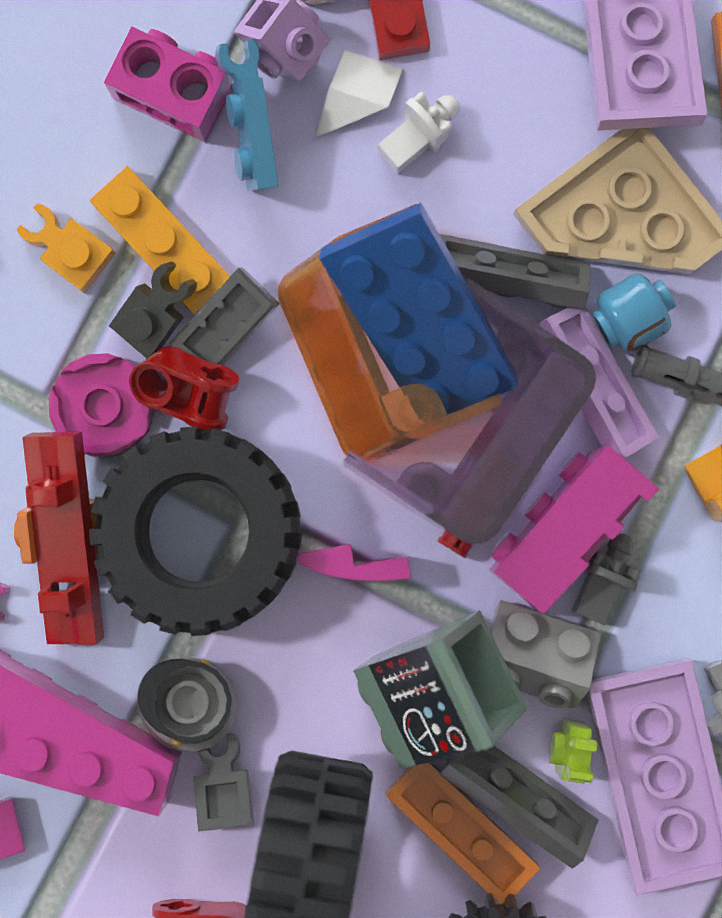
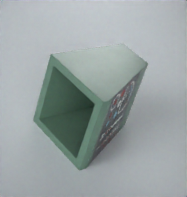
(441, 693)

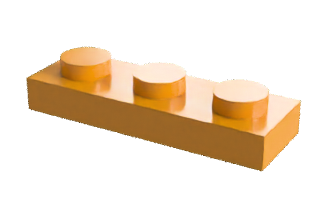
(158, 236)

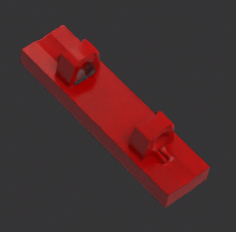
(61, 532)

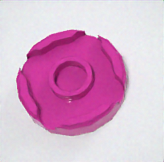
(97, 401)

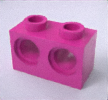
(162, 93)

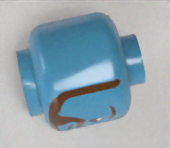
(634, 312)

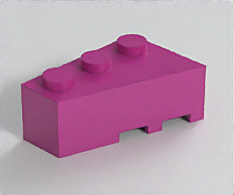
(569, 526)

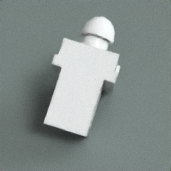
(423, 129)

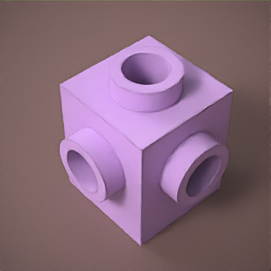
(285, 37)

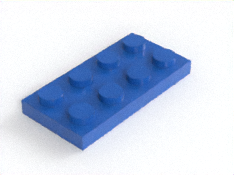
(419, 309)

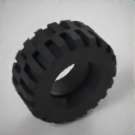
(125, 523)
(310, 838)

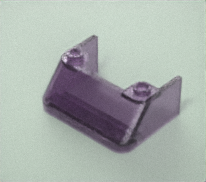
(512, 444)

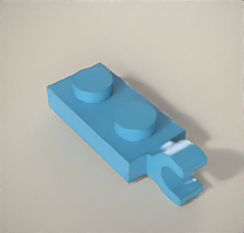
(249, 113)

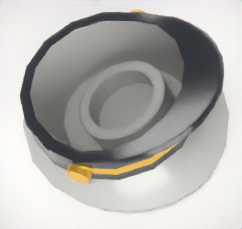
(187, 704)

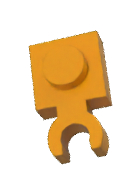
(70, 250)

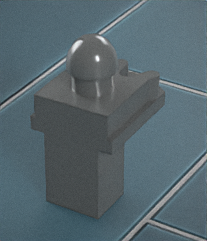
(605, 578)

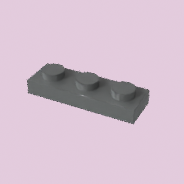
(521, 272)
(524, 802)

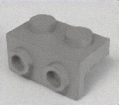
(545, 654)

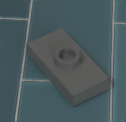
(226, 319)

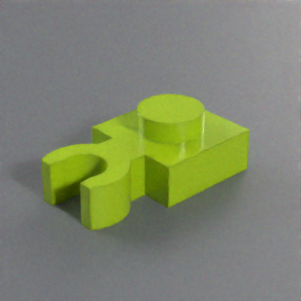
(572, 751)

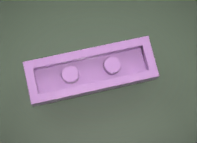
(612, 406)

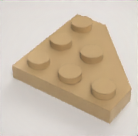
(625, 208)

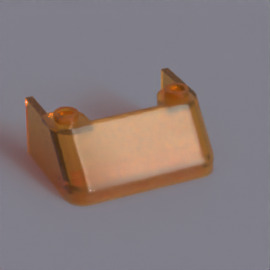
(348, 377)

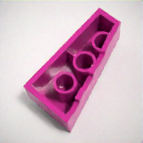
(78, 747)

